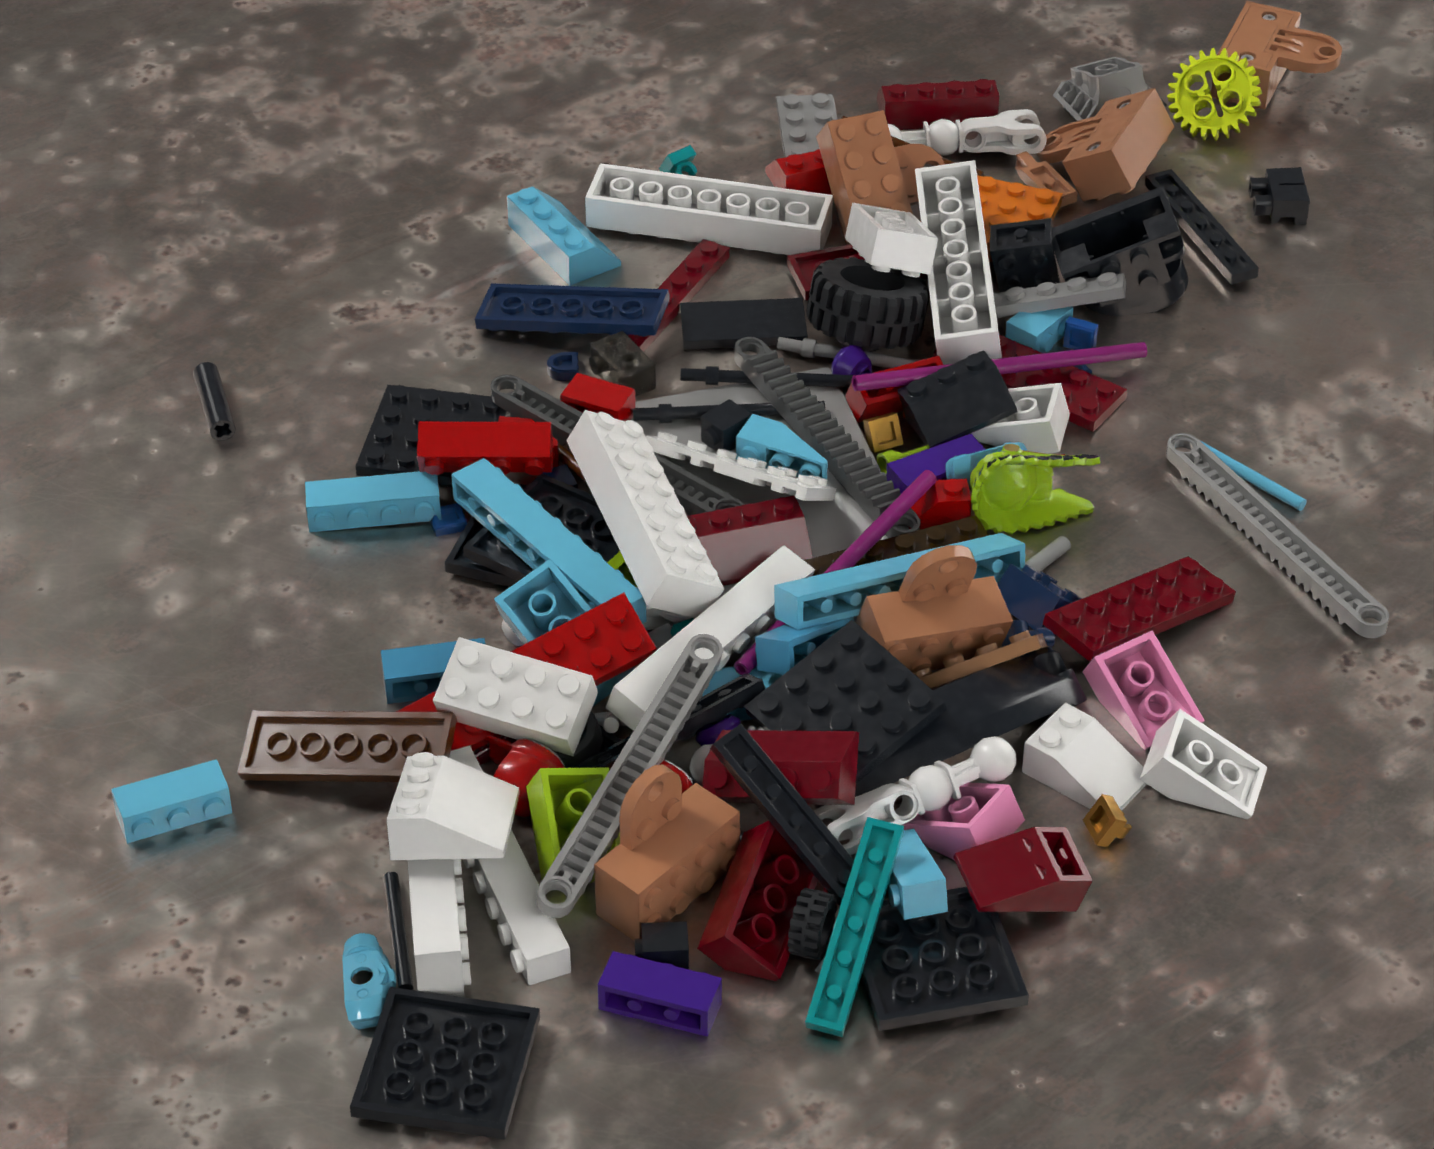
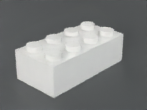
(891, 239)
(516, 695)
(437, 926)

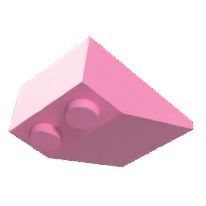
(1139, 687)
(976, 818)

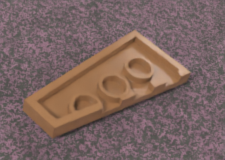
(987, 657)

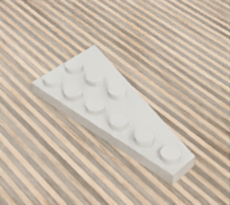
(748, 470)

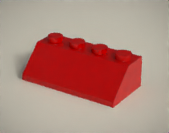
(800, 173)
(506, 445)

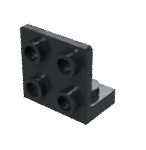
(1023, 254)

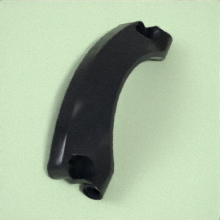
(981, 708)

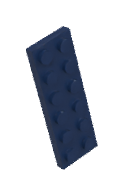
(572, 309)

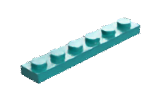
(854, 927)

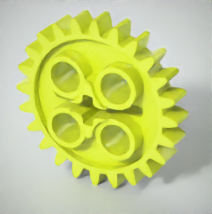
(1240, 85)

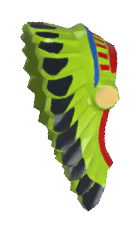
(1016, 493)

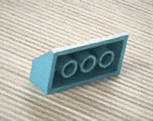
(558, 236)

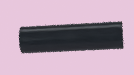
(214, 401)

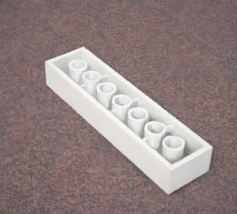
(708, 209)
(961, 269)
(644, 515)

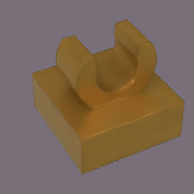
(883, 432)
(1106, 821)

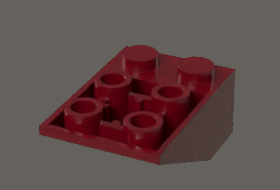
(1026, 872)

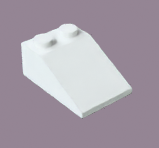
(1037, 424)
(1081, 759)
(1202, 768)

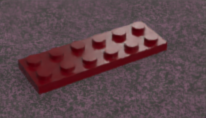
(1087, 396)
(1138, 606)

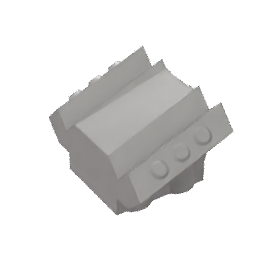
(1097, 83)

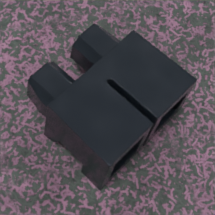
(1280, 195)

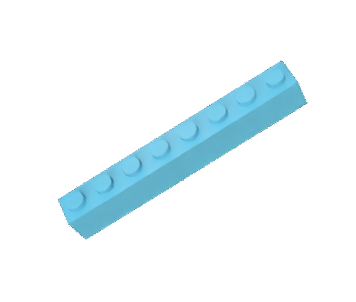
(538, 535)
(843, 591)

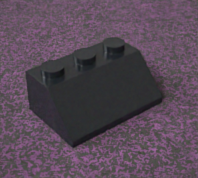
(956, 400)

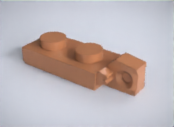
(1044, 176)

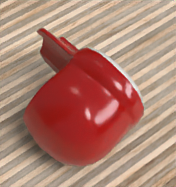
(520, 763)

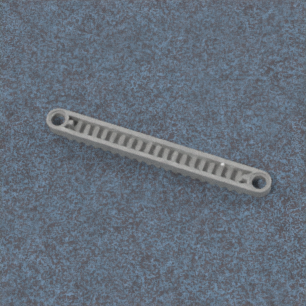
(1277, 536)
(644, 749)

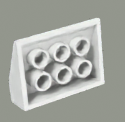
(449, 811)

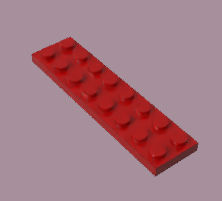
(594, 643)

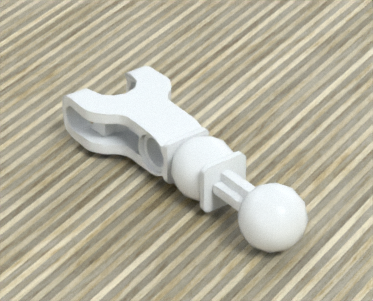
(996, 134)
(926, 790)

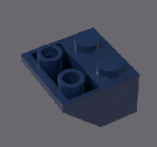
(1032, 594)

